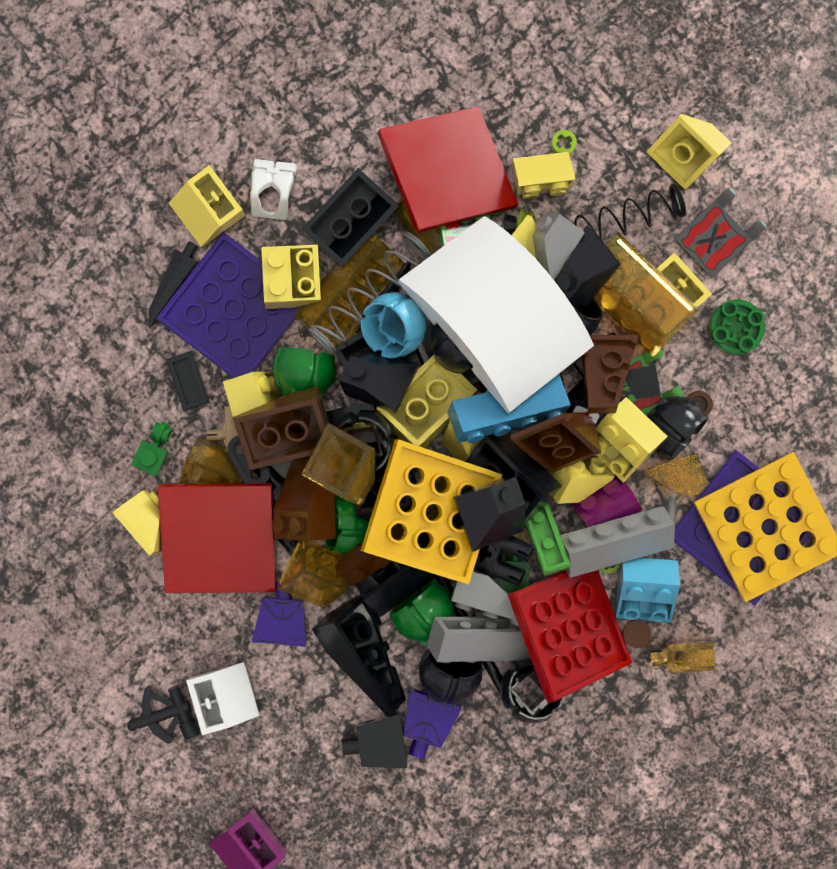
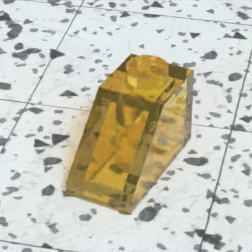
(679, 475)

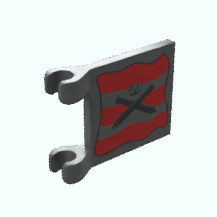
(715, 237)

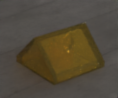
(313, 575)

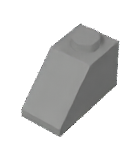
(555, 241)

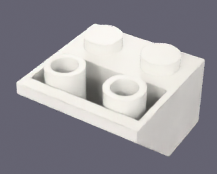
(222, 698)

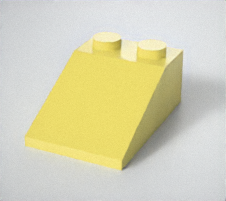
(426, 404)

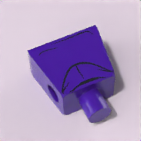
(281, 621)
(427, 722)

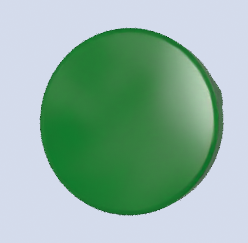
(736, 327)

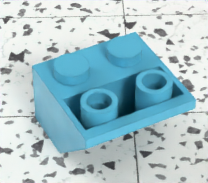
(647, 589)

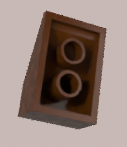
(282, 428)
(560, 441)
(303, 507)

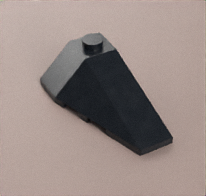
(355, 643)

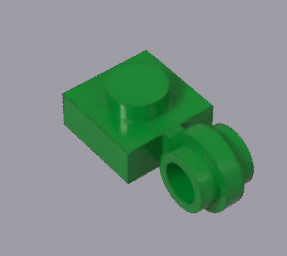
(150, 456)

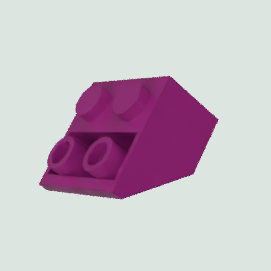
(607, 504)
(248, 844)

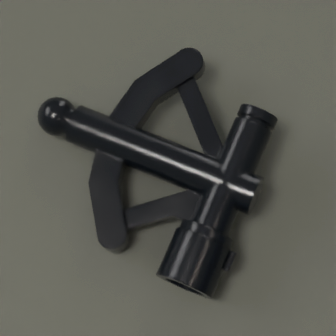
(177, 708)

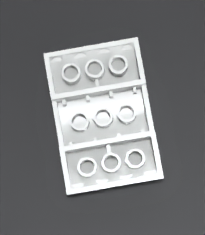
(499, 311)

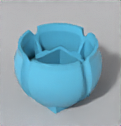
(386, 333)

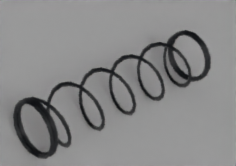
(673, 188)

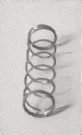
(321, 339)

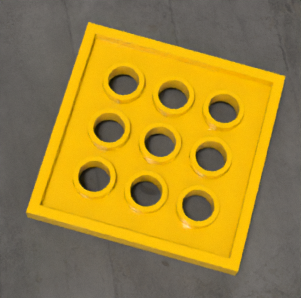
(440, 530)
(725, 534)

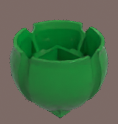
(301, 369)
(348, 528)
(416, 613)

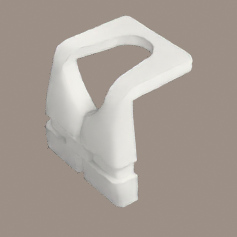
(279, 176)

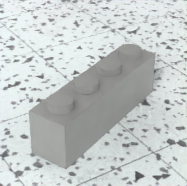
(619, 541)
(476, 640)

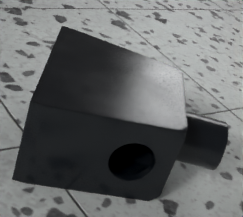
(379, 742)

